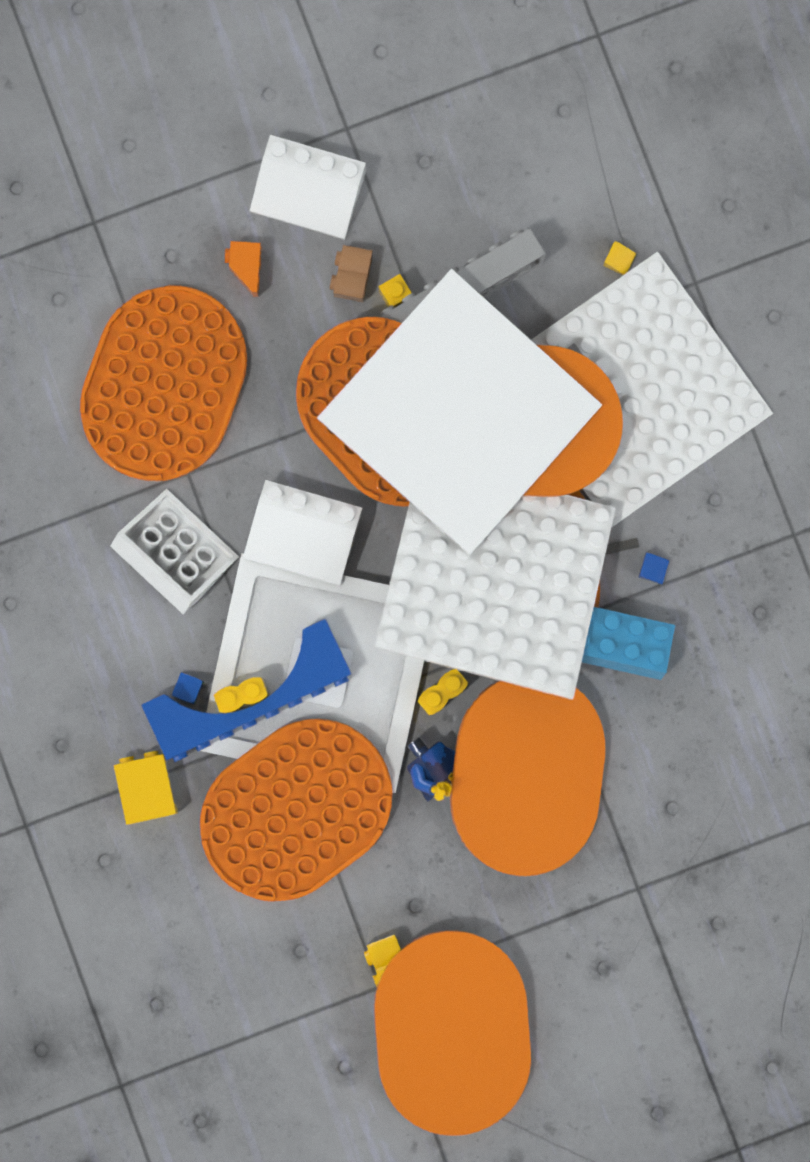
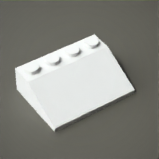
(307, 187)
(302, 532)
(174, 551)

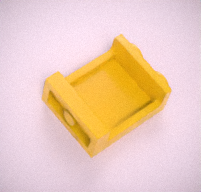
(145, 788)

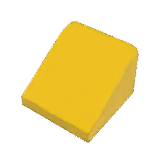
(619, 258)

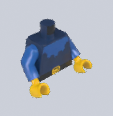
(432, 769)

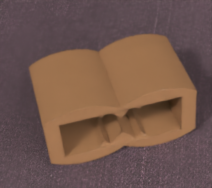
(352, 273)

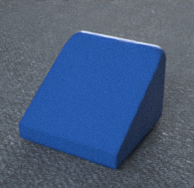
(653, 568)
(188, 688)

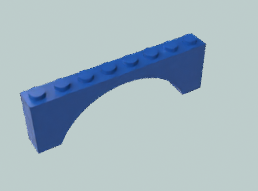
(316, 667)

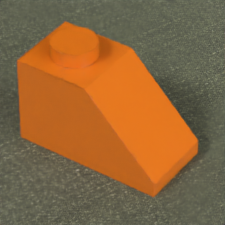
(245, 263)

